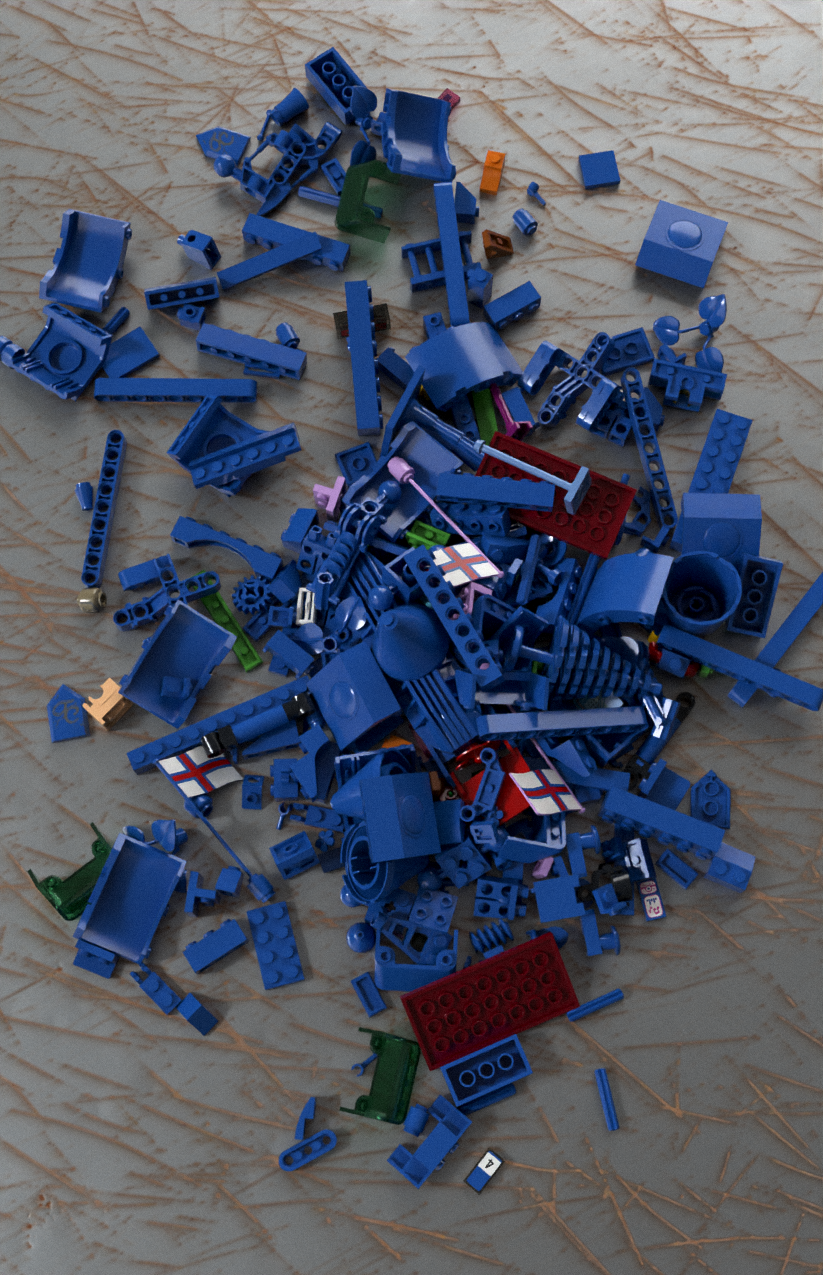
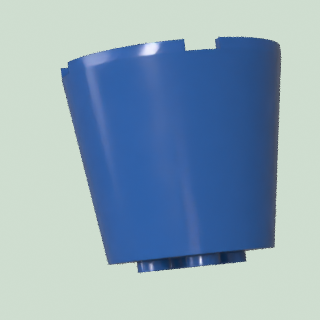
(701, 582)

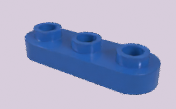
(298, 1154)

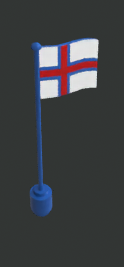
(197, 775)

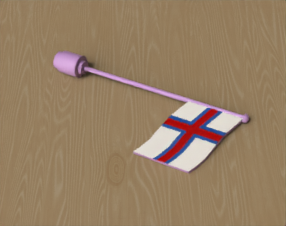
(460, 562)
(544, 787)

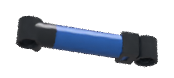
(231, 736)
(652, 746)

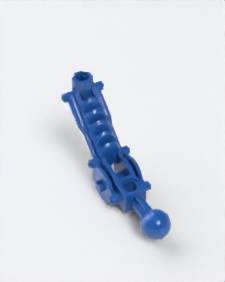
(336, 568)
(658, 708)

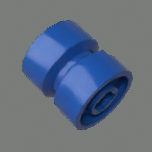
(9, 350)

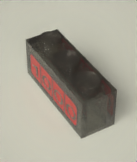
(381, 320)

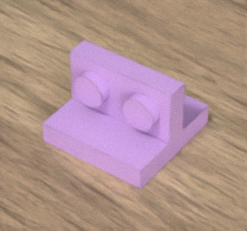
(330, 498)

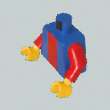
(670, 661)

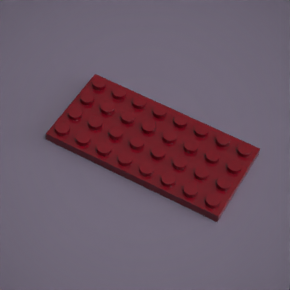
(599, 514)
(490, 1001)

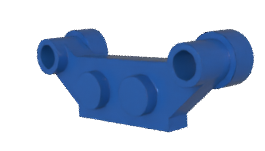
(488, 789)

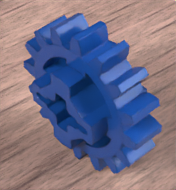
(252, 595)

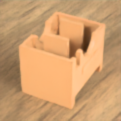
(110, 706)

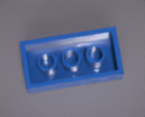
(334, 82)
(759, 587)
(486, 1070)

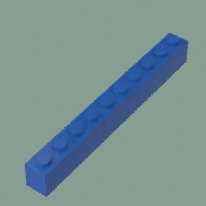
(189, 737)

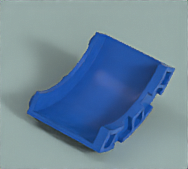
(417, 136)
(87, 262)
(463, 361)
(427, 459)
(625, 591)
(179, 648)
(130, 898)

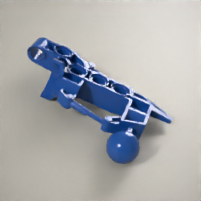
(270, 191)

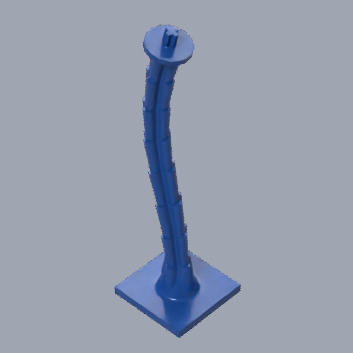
(451, 438)

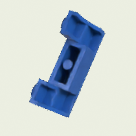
(435, 1147)

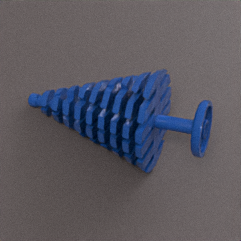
(580, 666)

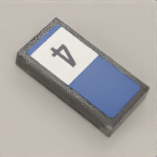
(484, 1170)

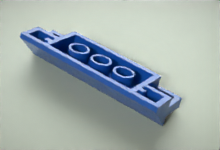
(245, 457)

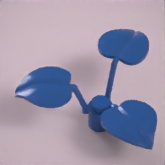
(361, 104)
(711, 309)
(310, 635)
(167, 836)

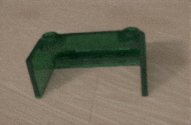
(351, 214)
(73, 893)
(391, 1080)

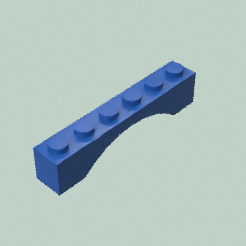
(192, 534)

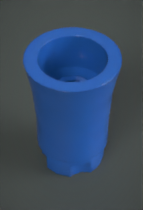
(289, 107)

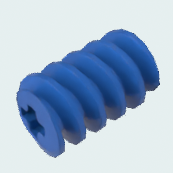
(491, 936)

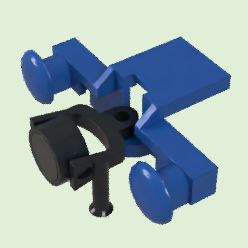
(563, 896)

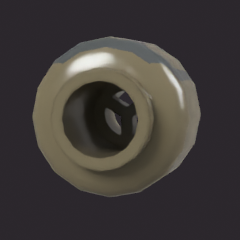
(92, 600)

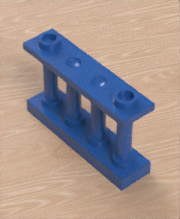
(436, 277)

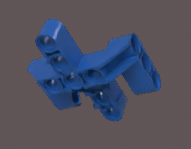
(603, 395)
(155, 606)

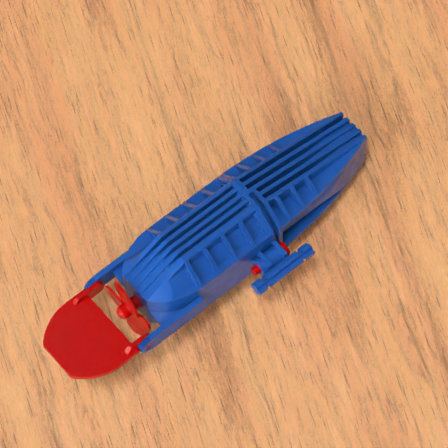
(435, 707)

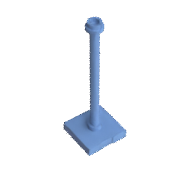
(576, 490)

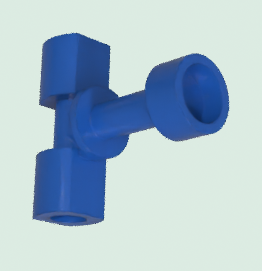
(554, 576)

